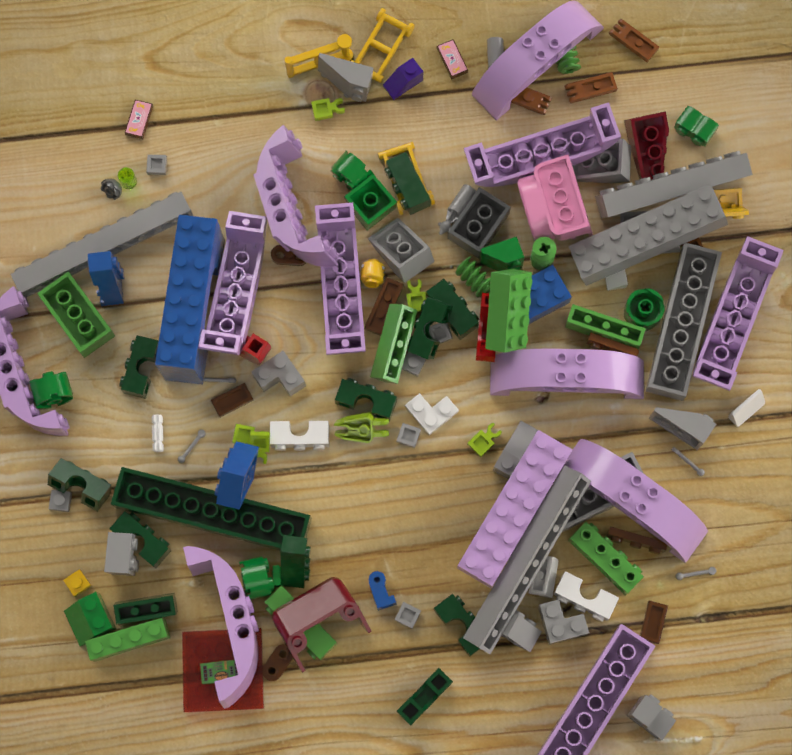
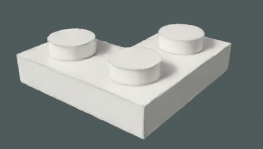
(431, 417)

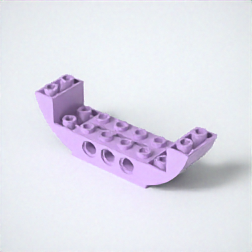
(281, 202)
(13, 381)

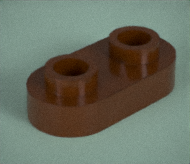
(288, 259)
(277, 662)

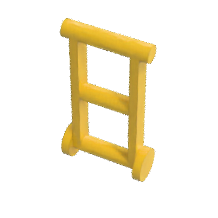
(381, 18)
(343, 42)
(397, 150)

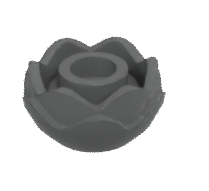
(111, 188)

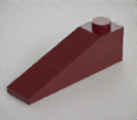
(648, 143)

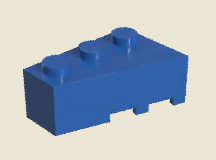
(108, 276)

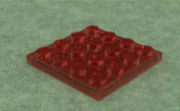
(210, 647)

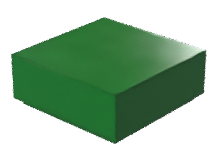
(276, 575)

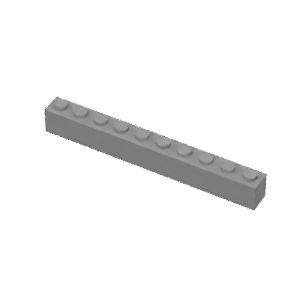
(112, 238)
(527, 559)

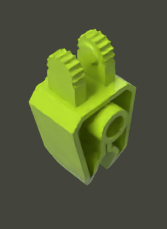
(361, 427)

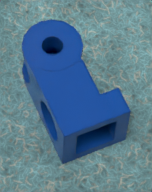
(377, 584)

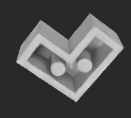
(279, 370)
(120, 554)
(560, 629)
(521, 632)
(651, 717)

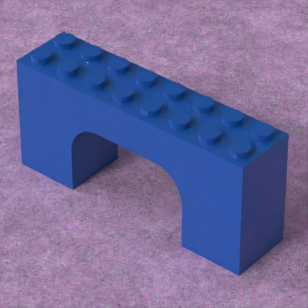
(194, 261)

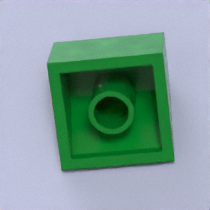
(371, 202)
(503, 255)
(89, 618)

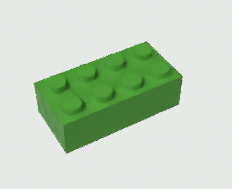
(508, 310)
(76, 314)

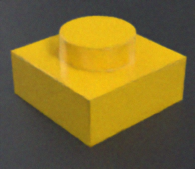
(77, 582)

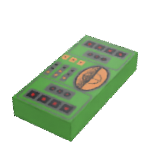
(217, 671)

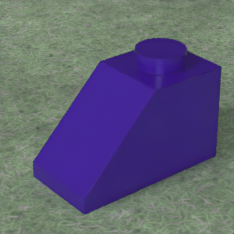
(404, 79)

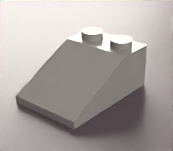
(348, 76)
(607, 167)
(402, 249)
(687, 426)
(514, 449)

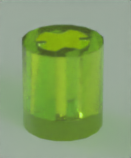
(127, 178)

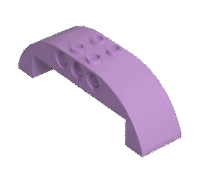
(534, 55)
(518, 158)
(341, 283)
(236, 284)
(736, 313)
(567, 372)
(639, 498)
(244, 649)

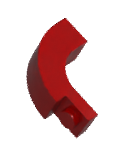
(255, 349)
(482, 353)

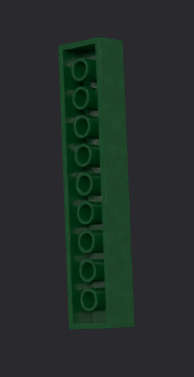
(197, 509)

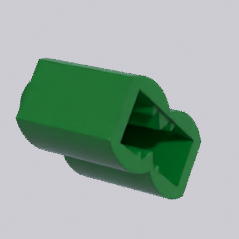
(696, 126)

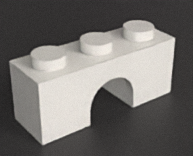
(282, 438)
(569, 591)

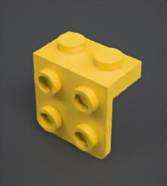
(731, 202)

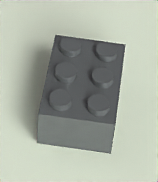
(479, 222)

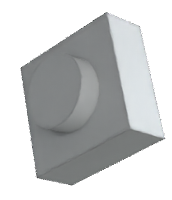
(156, 164)
(440, 332)
(413, 364)
(408, 435)
(60, 501)
(407, 615)

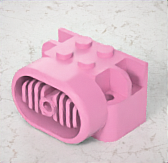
(554, 201)

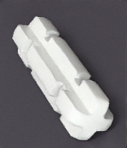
(157, 433)

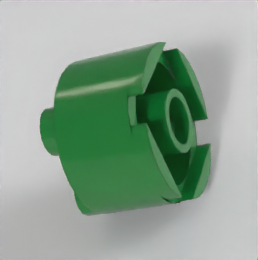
(350, 170)
(651, 301)
(51, 390)
(255, 577)

